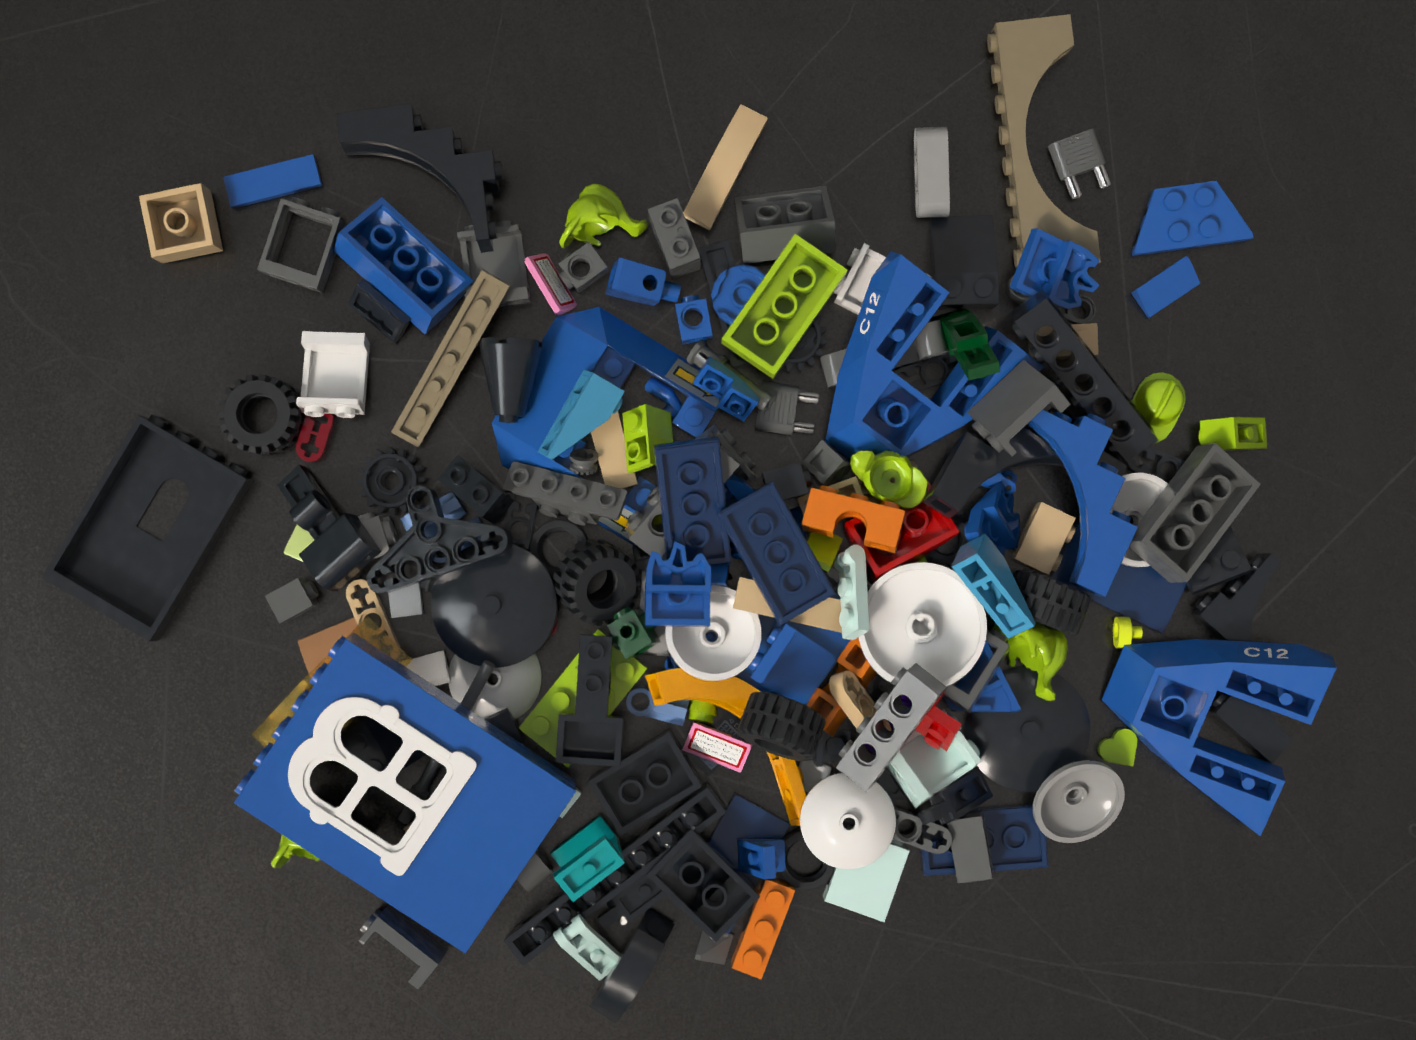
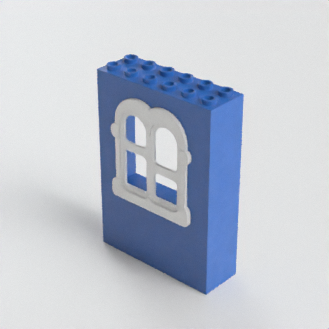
(464, 838)

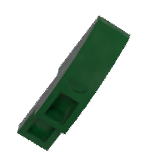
(968, 343)

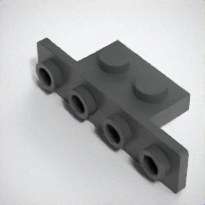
(565, 494)

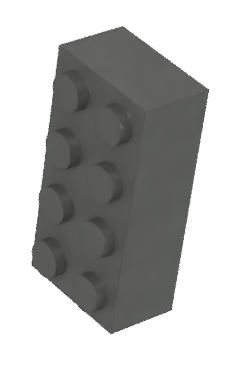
(1193, 513)

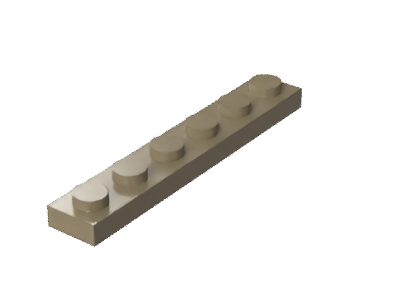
(450, 357)

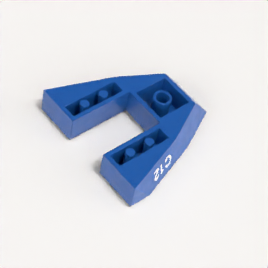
(877, 407)
(1169, 688)

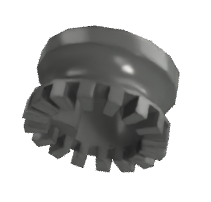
(583, 461)

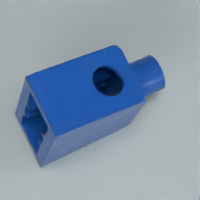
(627, 283)

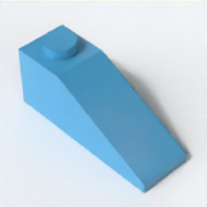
(585, 409)
(993, 585)

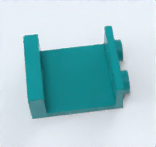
(587, 858)

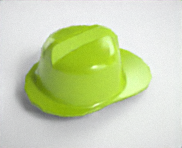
(1160, 402)

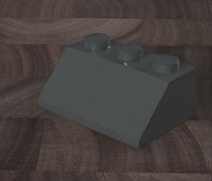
(771, 220)

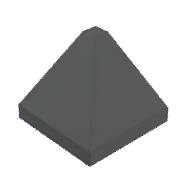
(713, 952)

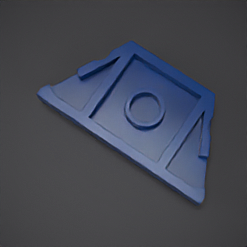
(1189, 219)
(996, 696)

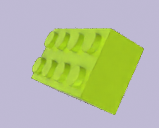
(784, 306)
(543, 720)

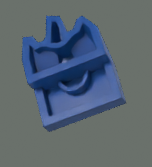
(1056, 268)
(996, 518)
(677, 590)

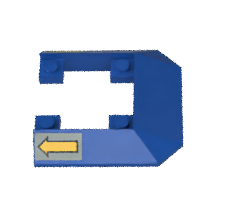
(610, 349)

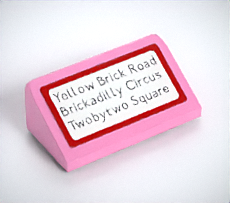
(550, 283)
(717, 746)

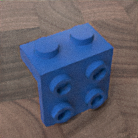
(791, 664)

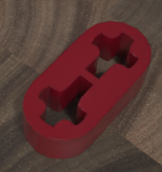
(322, 440)

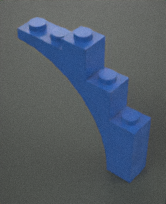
(1103, 535)

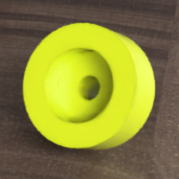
(1124, 632)

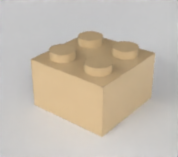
(181, 223)

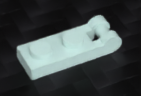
(853, 592)
(588, 947)

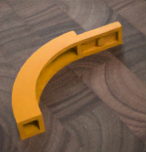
(732, 696)

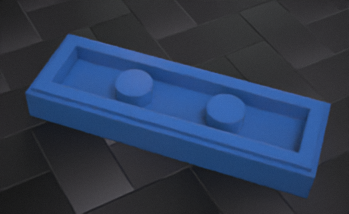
(272, 181)

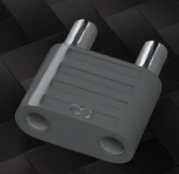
(1078, 156)
(781, 414)

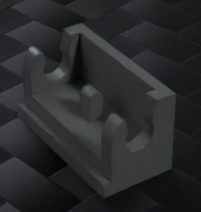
(971, 848)

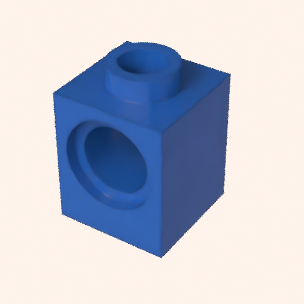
(693, 334)

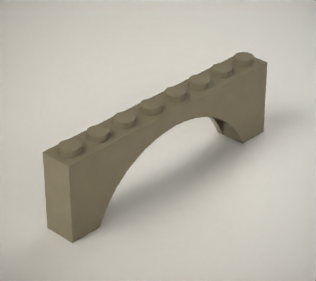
(1021, 57)

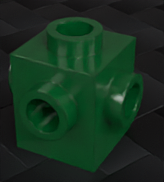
(631, 634)

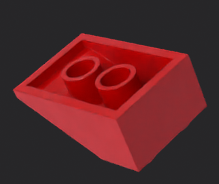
(920, 534)

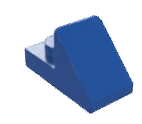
(761, 857)

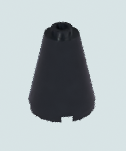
(510, 374)

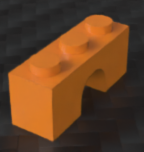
(828, 508)
(823, 702)
(763, 927)

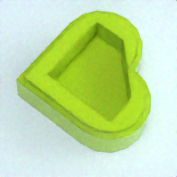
(1119, 748)

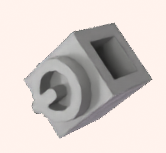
(381, 531)

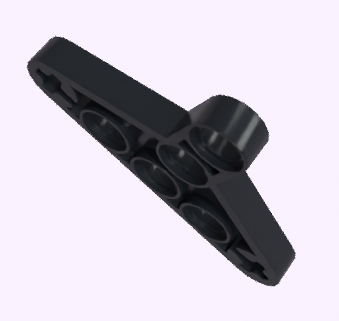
(420, 549)

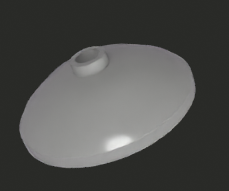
(1078, 801)

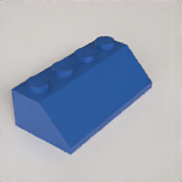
(402, 264)

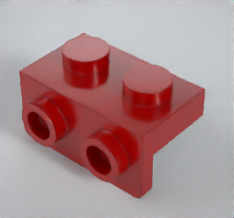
(938, 727)

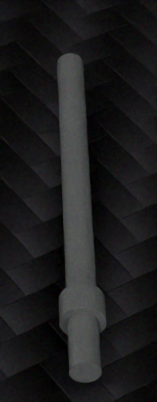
(471, 696)

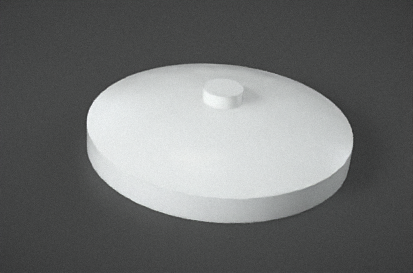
(926, 619)

